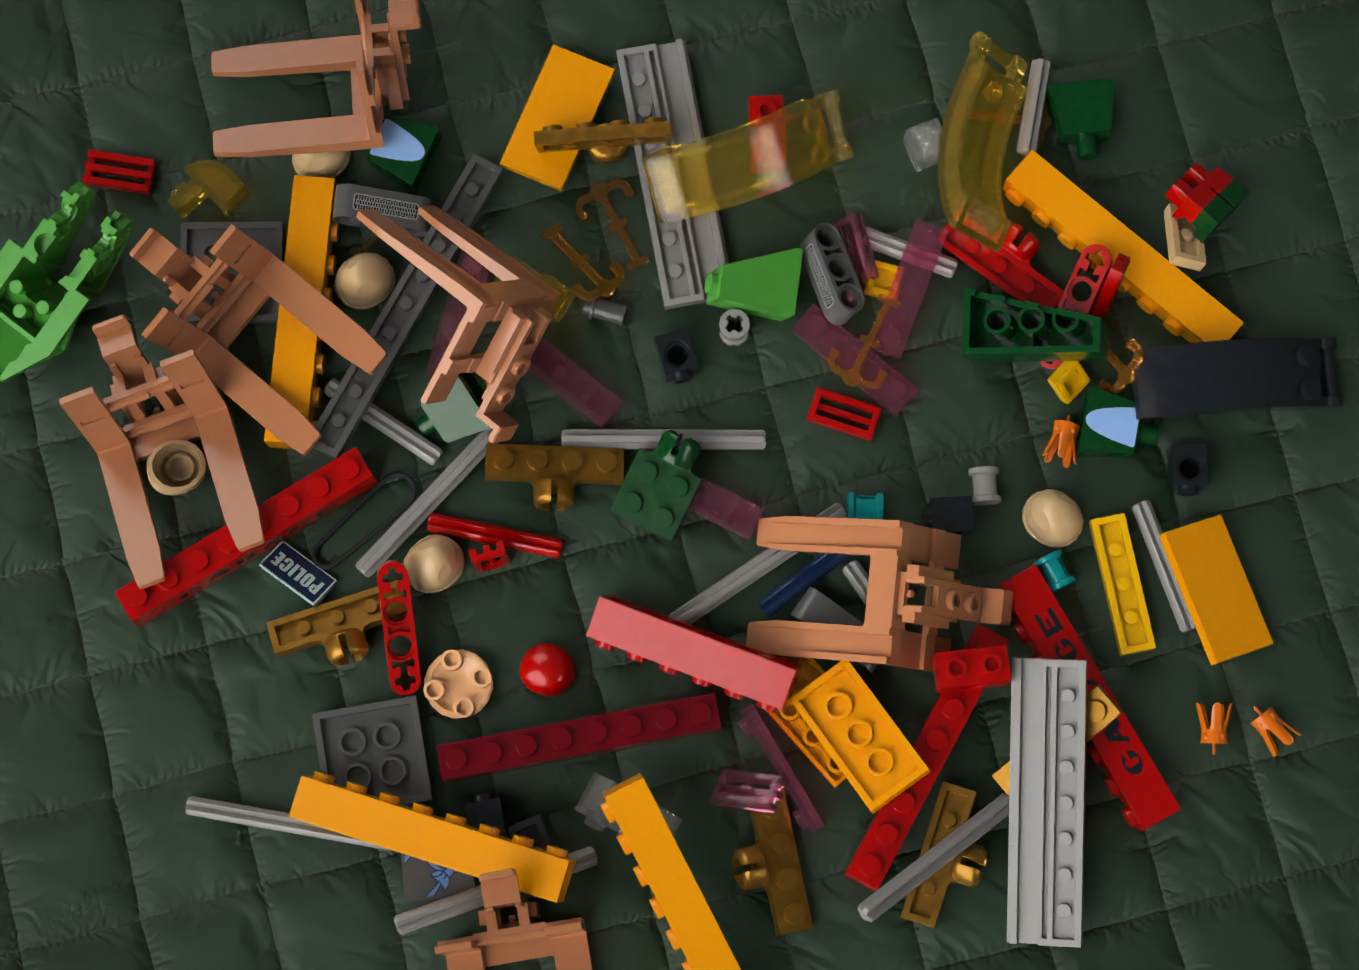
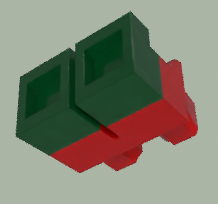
(1207, 198)

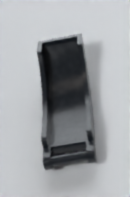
(1235, 377)

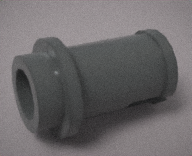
(605, 310)

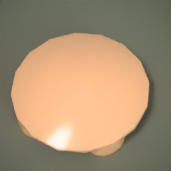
(458, 684)

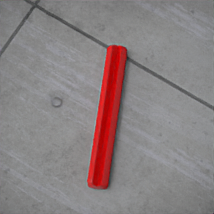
(491, 534)

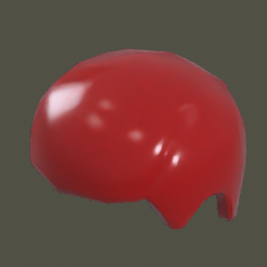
(547, 670)

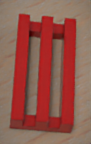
(91, 167)
(1111, 286)
(839, 426)
(490, 555)

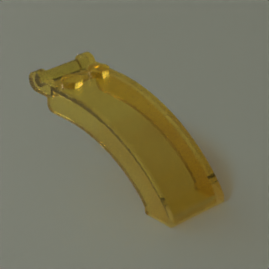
(976, 142)
(746, 160)

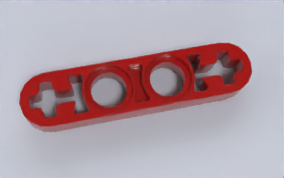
(1068, 300)
(400, 627)

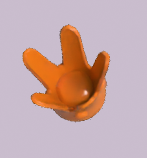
(1064, 439)
(1271, 721)
(1216, 732)

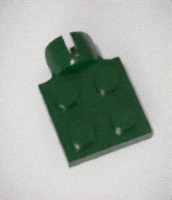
(660, 485)

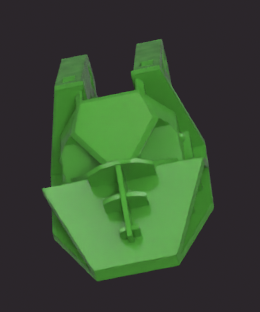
(35, 309)

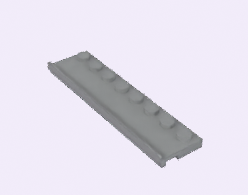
(661, 84)
(1047, 802)

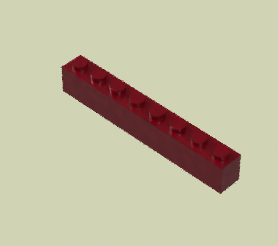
(579, 738)

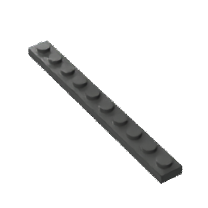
(403, 311)

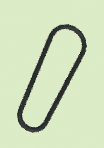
(375, 531)

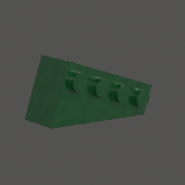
(1028, 332)

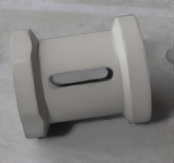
(734, 317)
(984, 485)

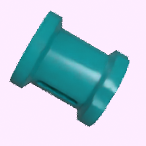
(865, 506)
(1054, 571)

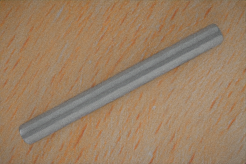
(648, 438)
(424, 505)
(741, 577)
(263, 819)
(934, 859)
(469, 899)

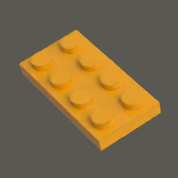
(859, 735)

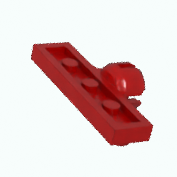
(1008, 268)

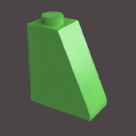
(758, 285)

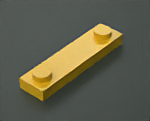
(1122, 584)

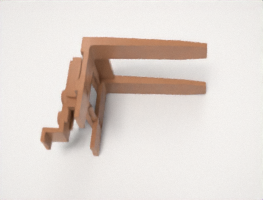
(377, 79)
(259, 278)
(519, 301)
(191, 413)
(891, 550)
(517, 939)

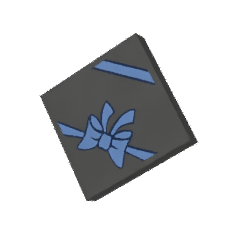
(431, 881)

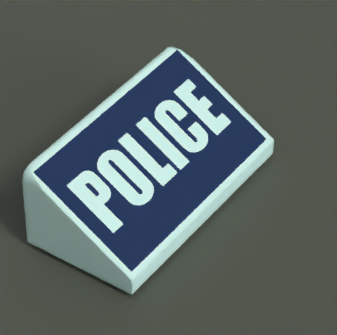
(298, 573)

